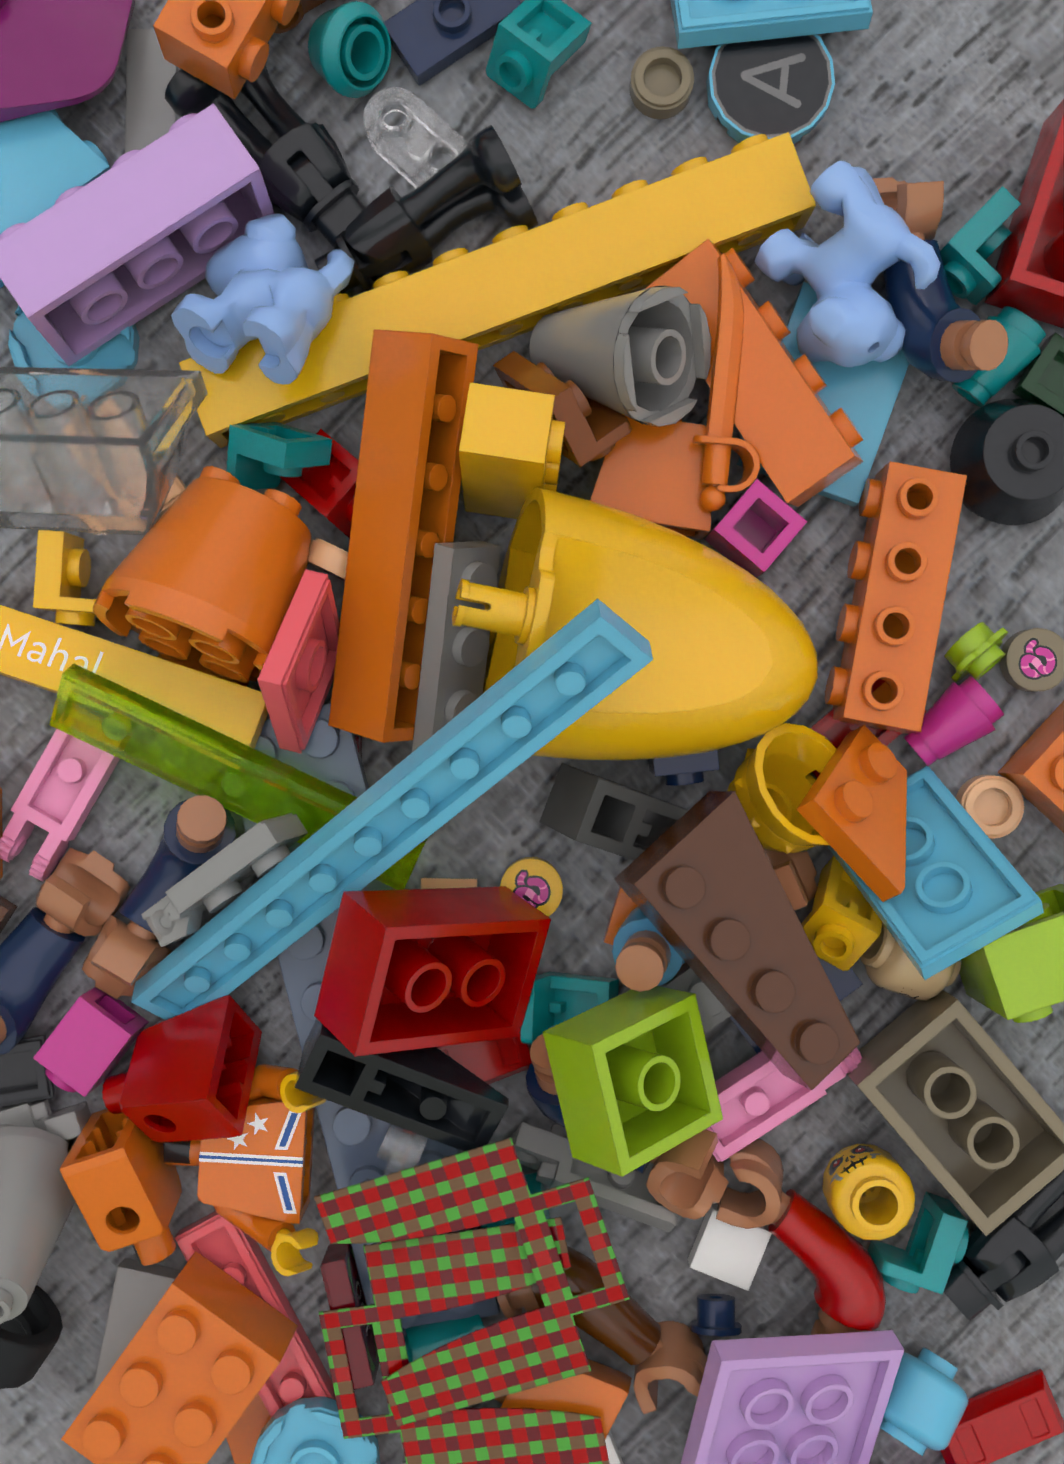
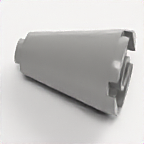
(630, 352)
(32, 1210)

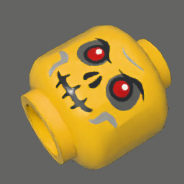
(868, 1192)

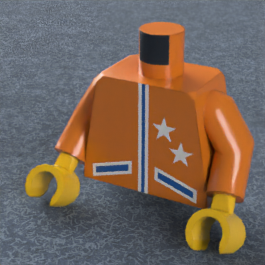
(265, 1173)

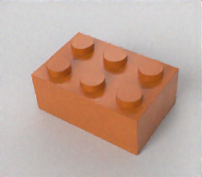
(184, 1373)

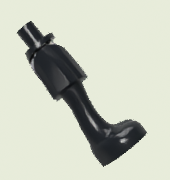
(299, 170)
(403, 231)
(1011, 1256)

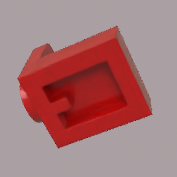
(330, 486)

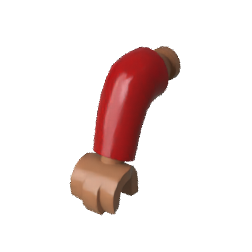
(845, 1275)

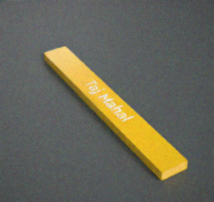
(42, 650)

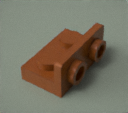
(589, 426)

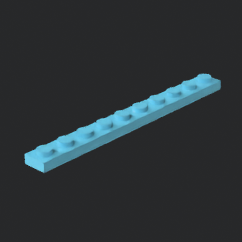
(401, 809)

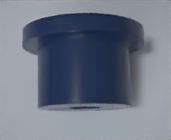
(716, 1316)

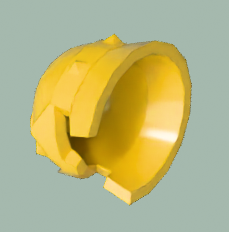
(775, 782)

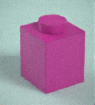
(756, 529)
(89, 1042)

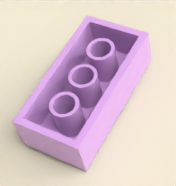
(133, 234)

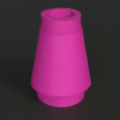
(954, 721)

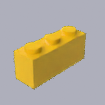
(508, 448)

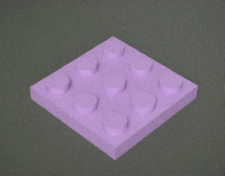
(793, 1399)

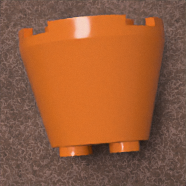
(212, 577)

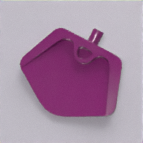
(58, 52)

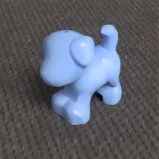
(262, 295)
(849, 319)

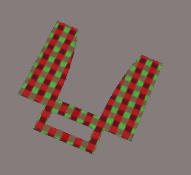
(460, 1195)
(441, 1275)

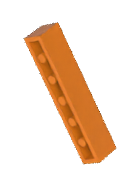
(400, 510)

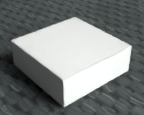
(728, 1250)

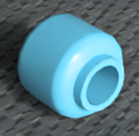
(924, 1403)

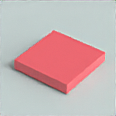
(301, 662)

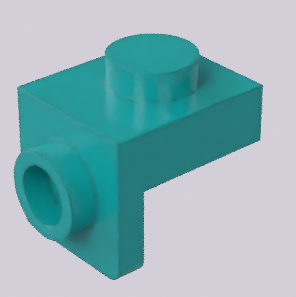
(561, 997)
(933, 1247)

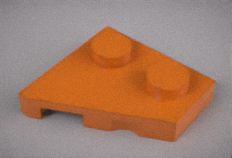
(862, 810)

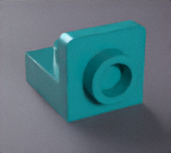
(533, 46)
(968, 249)
(271, 449)

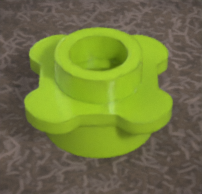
(976, 652)

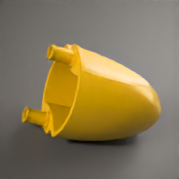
(719, 638)

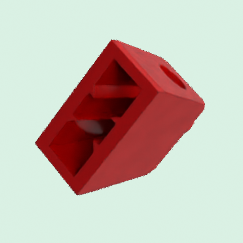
(190, 1075)

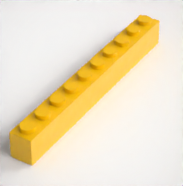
(526, 275)

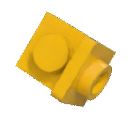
(59, 574)
(841, 919)

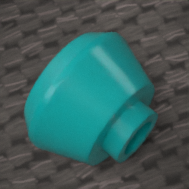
(350, 48)

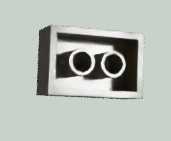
(962, 1109)

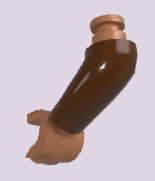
(654, 1347)

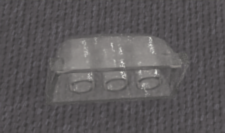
(92, 446)

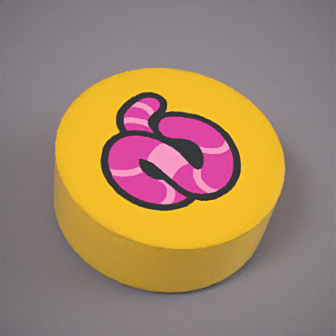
(535, 882)

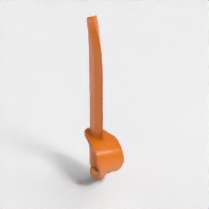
(723, 398)

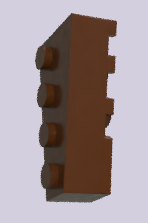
(736, 929)

